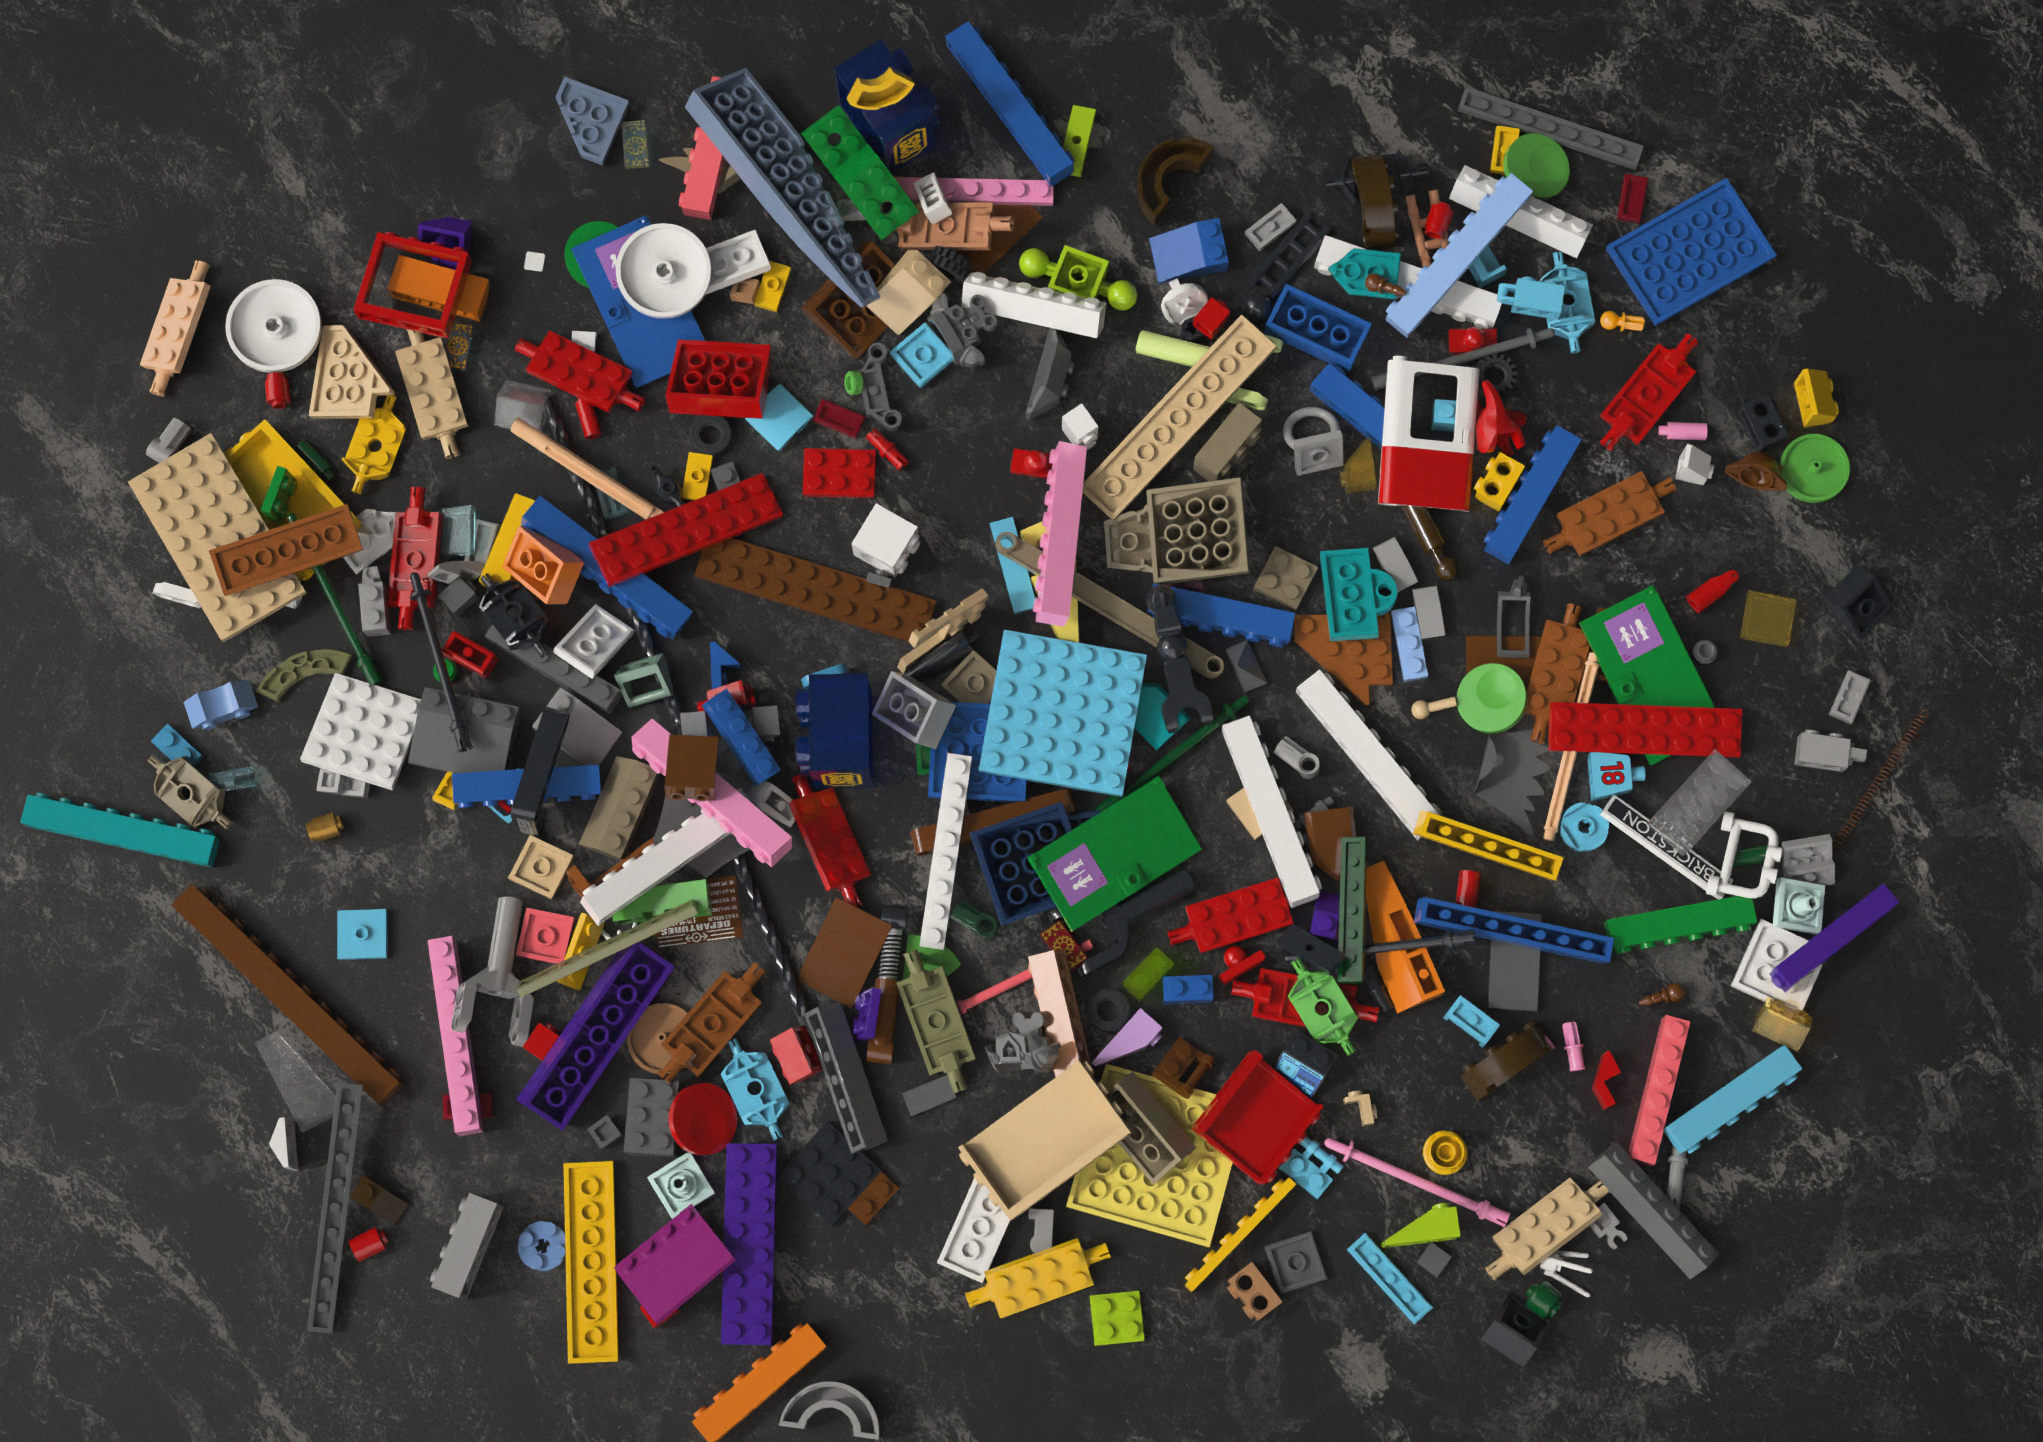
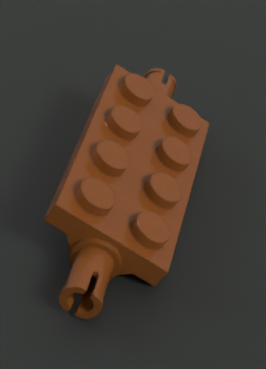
(1609, 514)
(1556, 669)
(711, 1023)

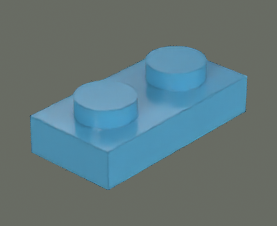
(175, 746)

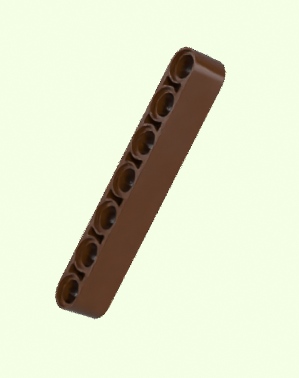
(924, 837)

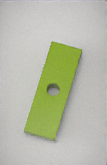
(1080, 129)

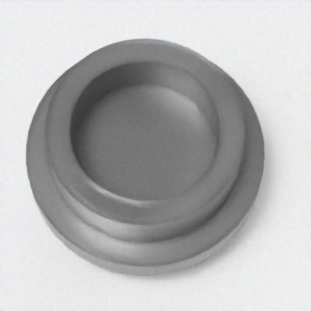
(1705, 652)

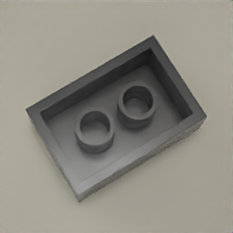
(648, 1116)

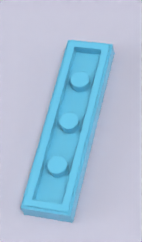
(1015, 576)
(1389, 1278)

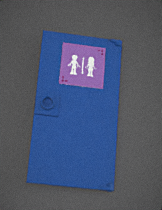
(643, 341)

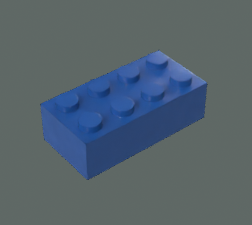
(1317, 328)

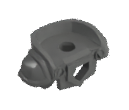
(961, 328)
(1029, 1047)

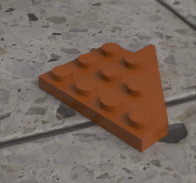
(1351, 662)

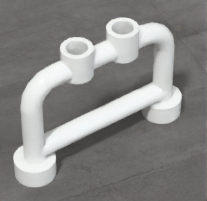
(1768, 875)

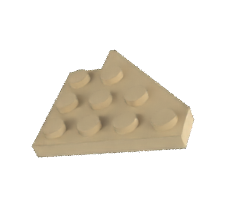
(345, 378)

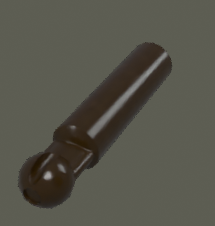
(1431, 540)

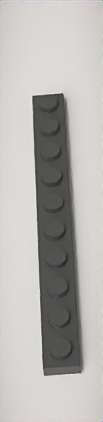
(334, 1207)

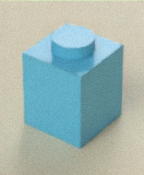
(1443, 415)

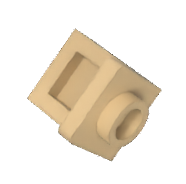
(1367, 1110)

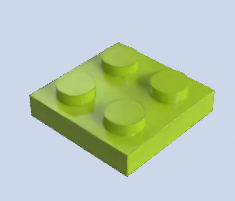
(1116, 1318)

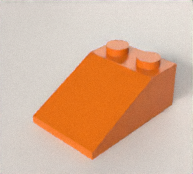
(543, 566)

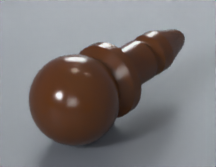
(1375, 283)
(1674, 992)

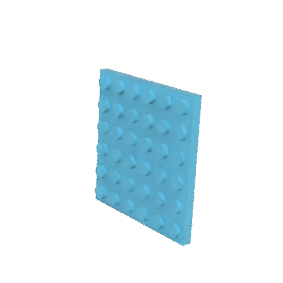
(1062, 713)

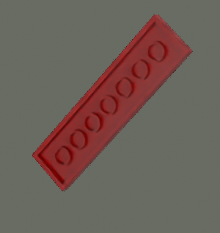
(685, 530)
(1644, 729)

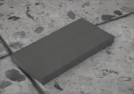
(1514, 973)

